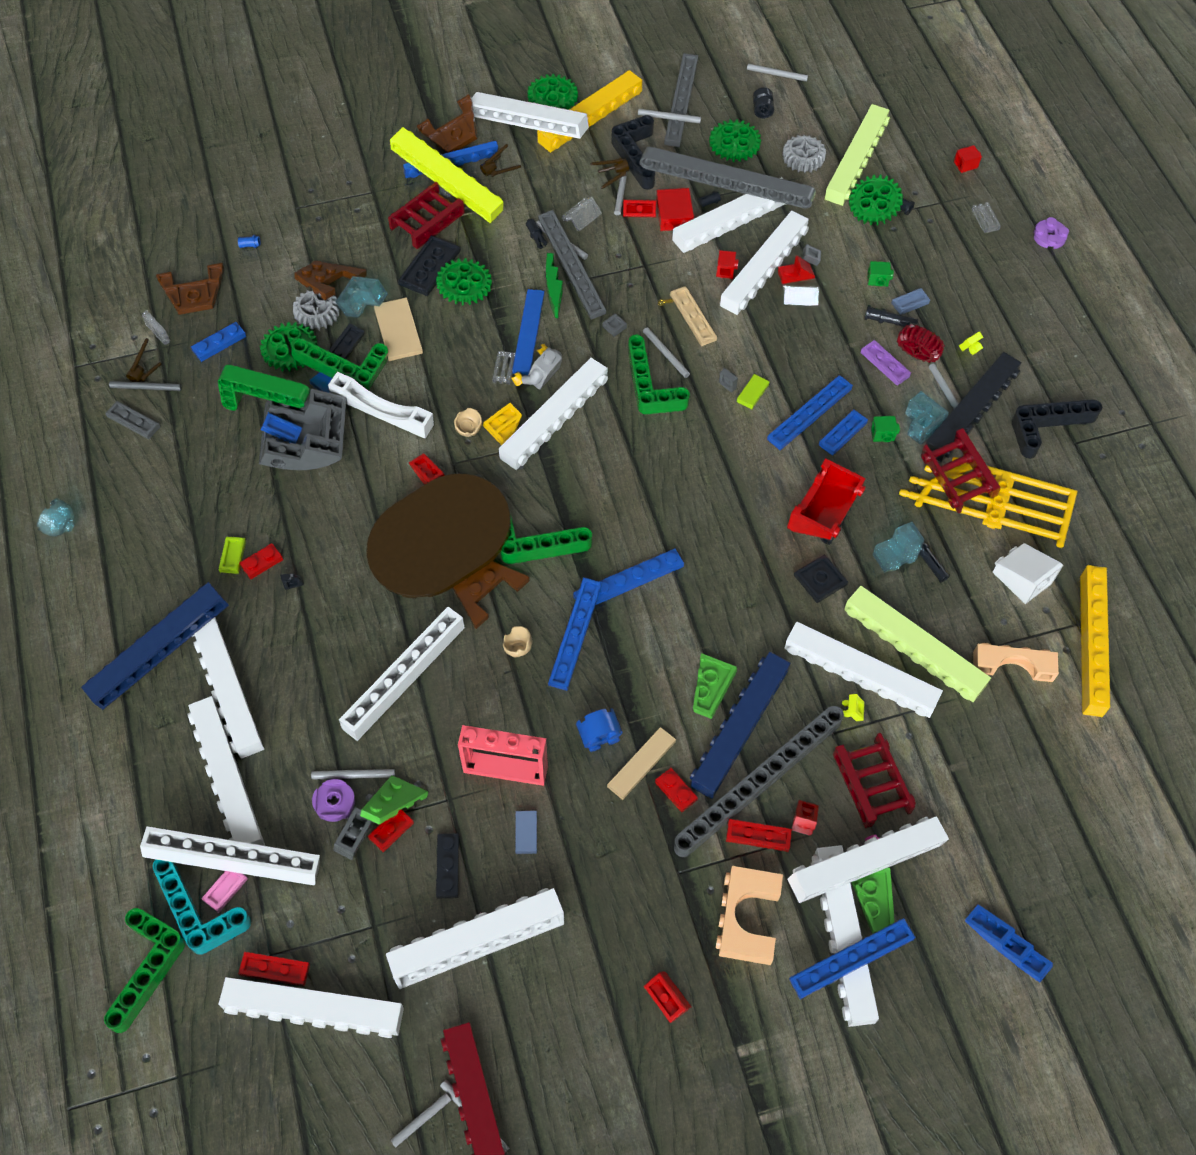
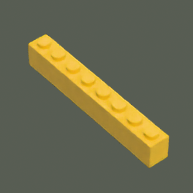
(598, 106)
(1094, 641)

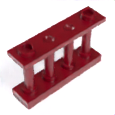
(436, 224)
(970, 456)
(860, 794)

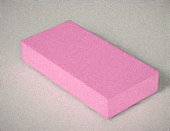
(224, 890)

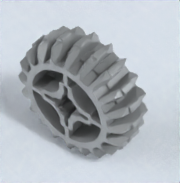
(804, 153)
(305, 310)

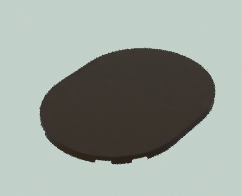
(438, 535)

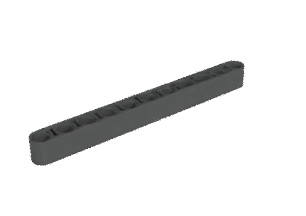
(728, 177)
(754, 787)

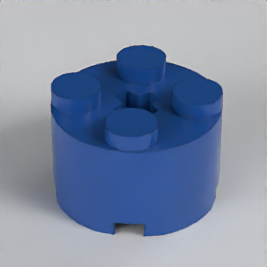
(599, 729)

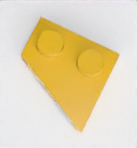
(503, 423)

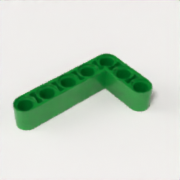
(341, 365)
(238, 380)
(656, 400)
(537, 543)
(147, 968)

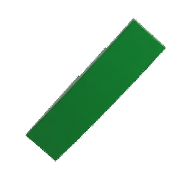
(554, 286)

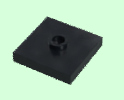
(820, 578)

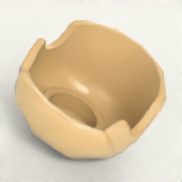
(468, 422)
(517, 642)

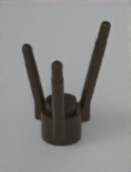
(489, 165)
(620, 166)
(136, 372)

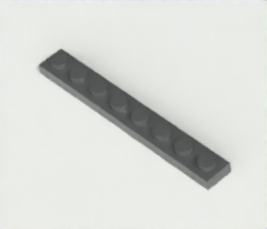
(681, 99)
(572, 265)

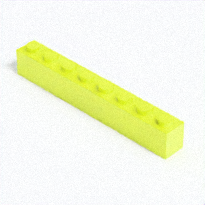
(446, 174)

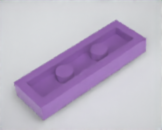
(885, 362)

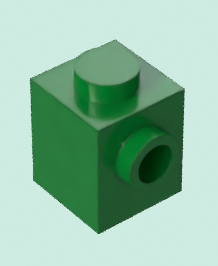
(879, 273)
(884, 428)

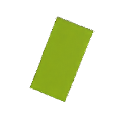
(753, 391)
(232, 555)

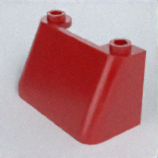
(827, 501)

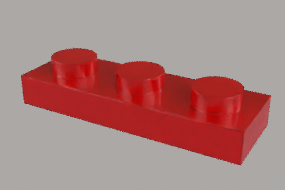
(758, 835)
(274, 969)

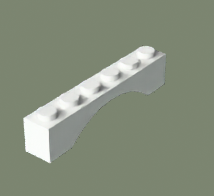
(408, 418)

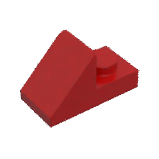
(796, 272)
(805, 817)

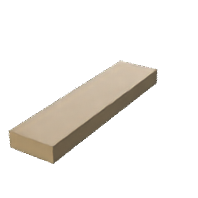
(693, 316)
(641, 763)

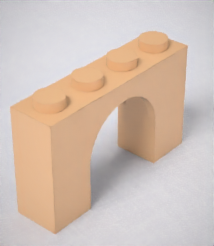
(735, 941)

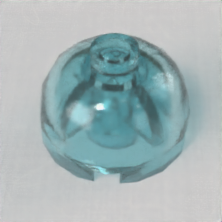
(56, 519)

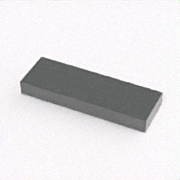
(132, 420)

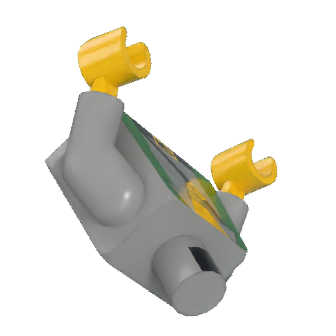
(542, 368)

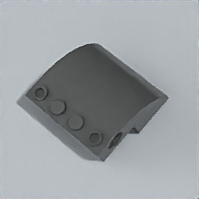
(320, 437)

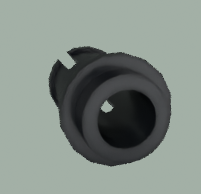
(710, 199)

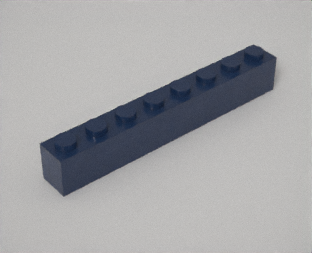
(154, 646)
(740, 725)

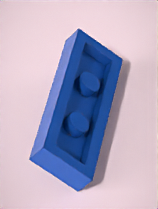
(218, 341)
(843, 432)

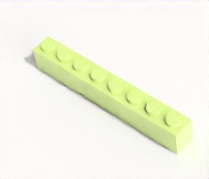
(857, 155)
(917, 644)

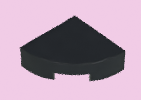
(291, 581)

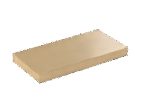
(398, 329)

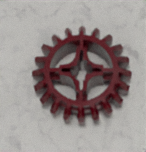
(920, 343)

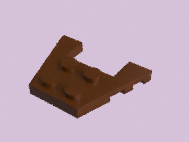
(456, 132)
(321, 274)
(193, 295)
(481, 583)

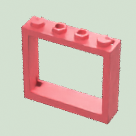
(504, 743)

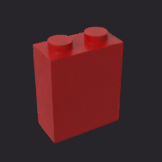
(673, 208)

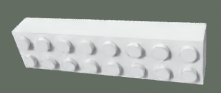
(475, 938)

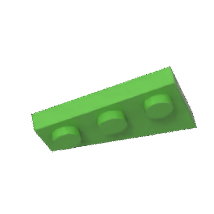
(712, 684)
(391, 798)
(876, 899)

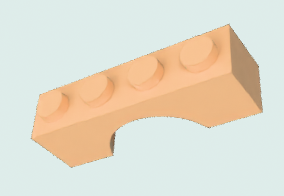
(1039, 663)

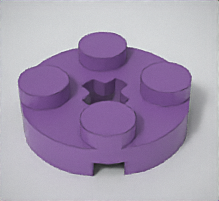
(1052, 226)
(342, 808)

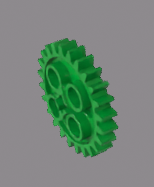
(553, 92)
(735, 140)
(875, 199)
(464, 281)
(275, 349)

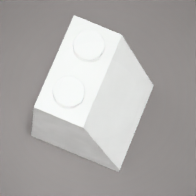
(1026, 571)

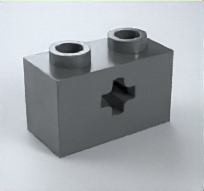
(352, 835)

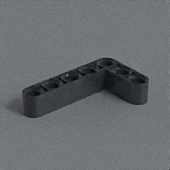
(623, 140)
(1031, 417)

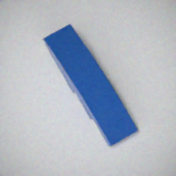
(1008, 943)

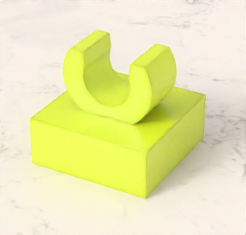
(972, 343)
(856, 707)

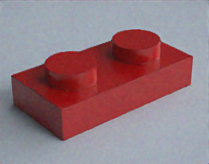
(261, 561)
(676, 790)
(390, 830)

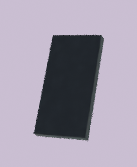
(424, 268)

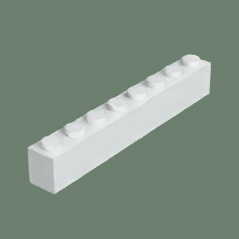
(530, 115)
(721, 220)
(764, 263)
(553, 414)
(863, 670)
(401, 674)
(227, 690)
(225, 772)
(230, 855)
(866, 859)
(845, 931)
(311, 1006)

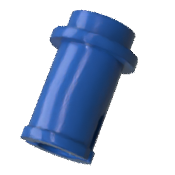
(253, 241)

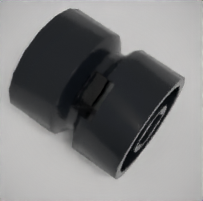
(763, 103)

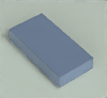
(910, 301)
(526, 832)

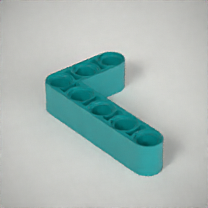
(189, 912)

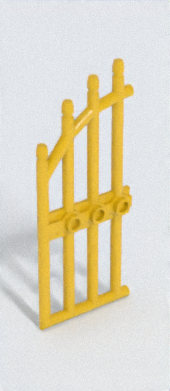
(998, 505)

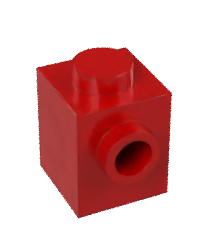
(967, 159)
(726, 264)

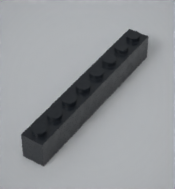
(976, 402)

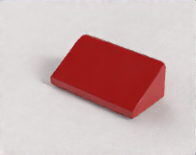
(639, 208)
(667, 996)

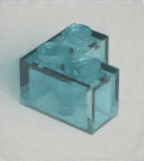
(360, 293)
(926, 417)
(900, 549)

